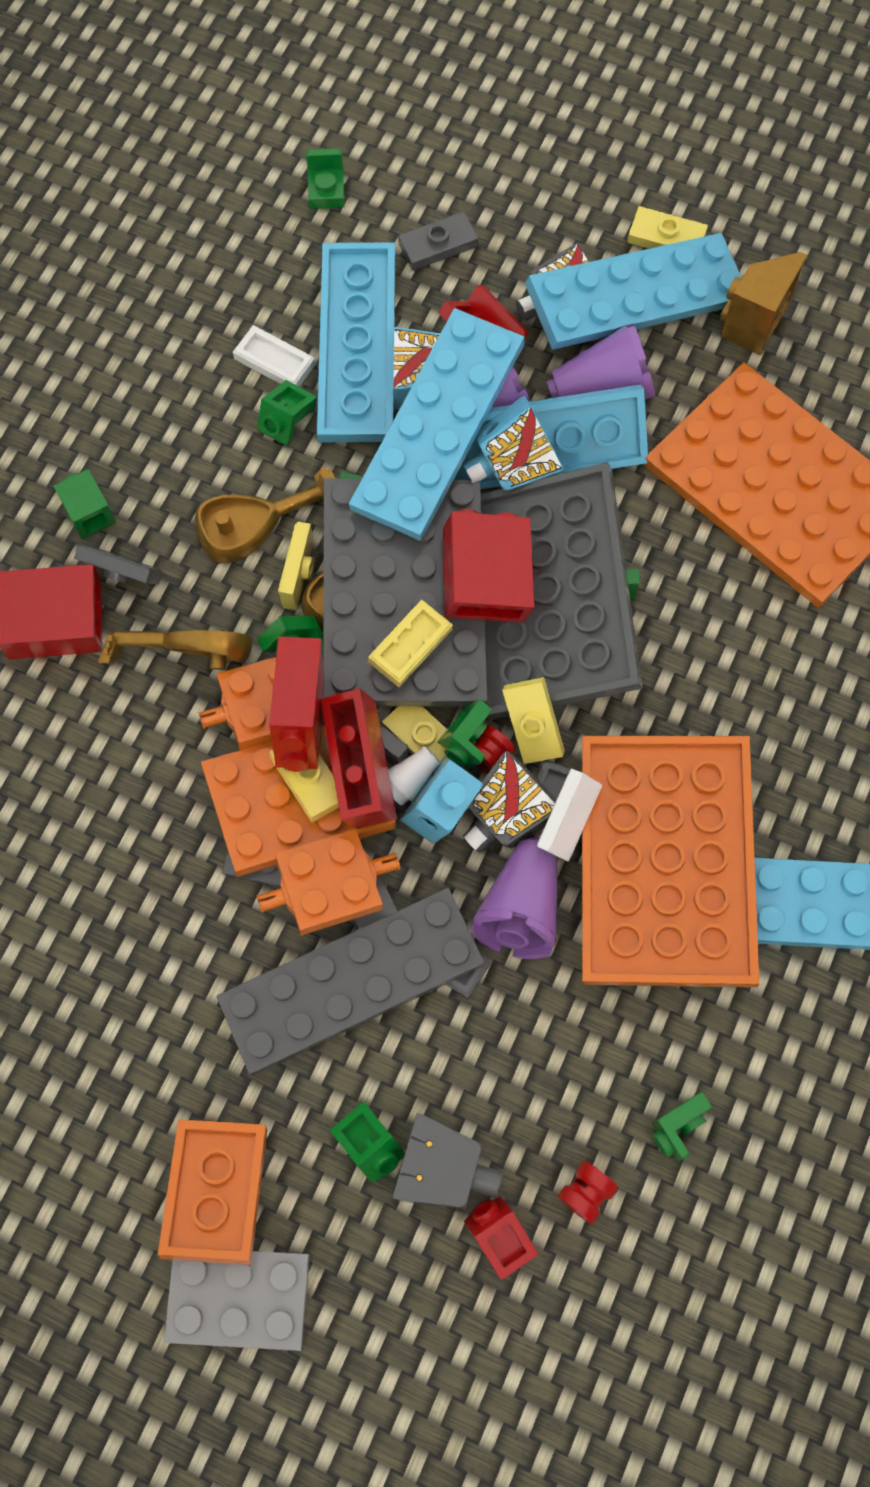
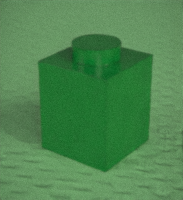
(84, 503)

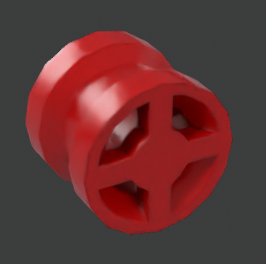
(492, 745)

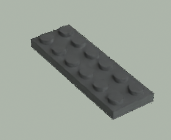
(349, 981)

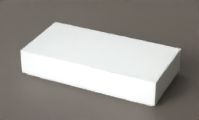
(273, 357)
(569, 815)

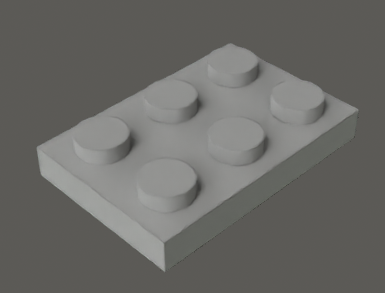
(239, 1303)

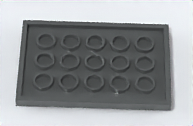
(374, 583)
(582, 605)

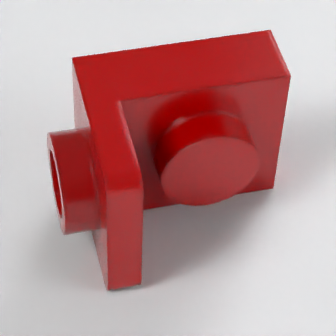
(500, 1236)

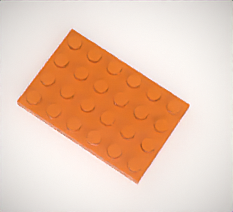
(773, 482)
(669, 863)

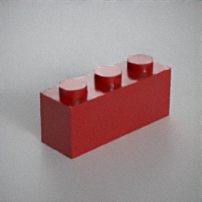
(358, 759)

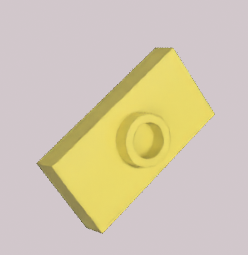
(658, 229)
(297, 566)
(410, 643)
(533, 720)
(416, 728)
(312, 789)

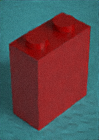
(487, 566)
(50, 611)
(296, 703)

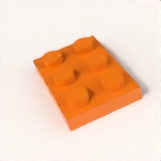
(213, 1192)

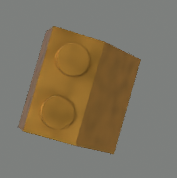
(760, 300)

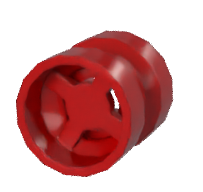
(588, 1192)

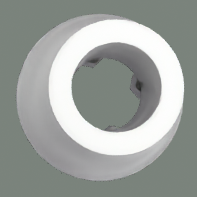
(412, 774)

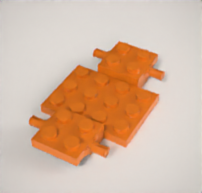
(320, 863)

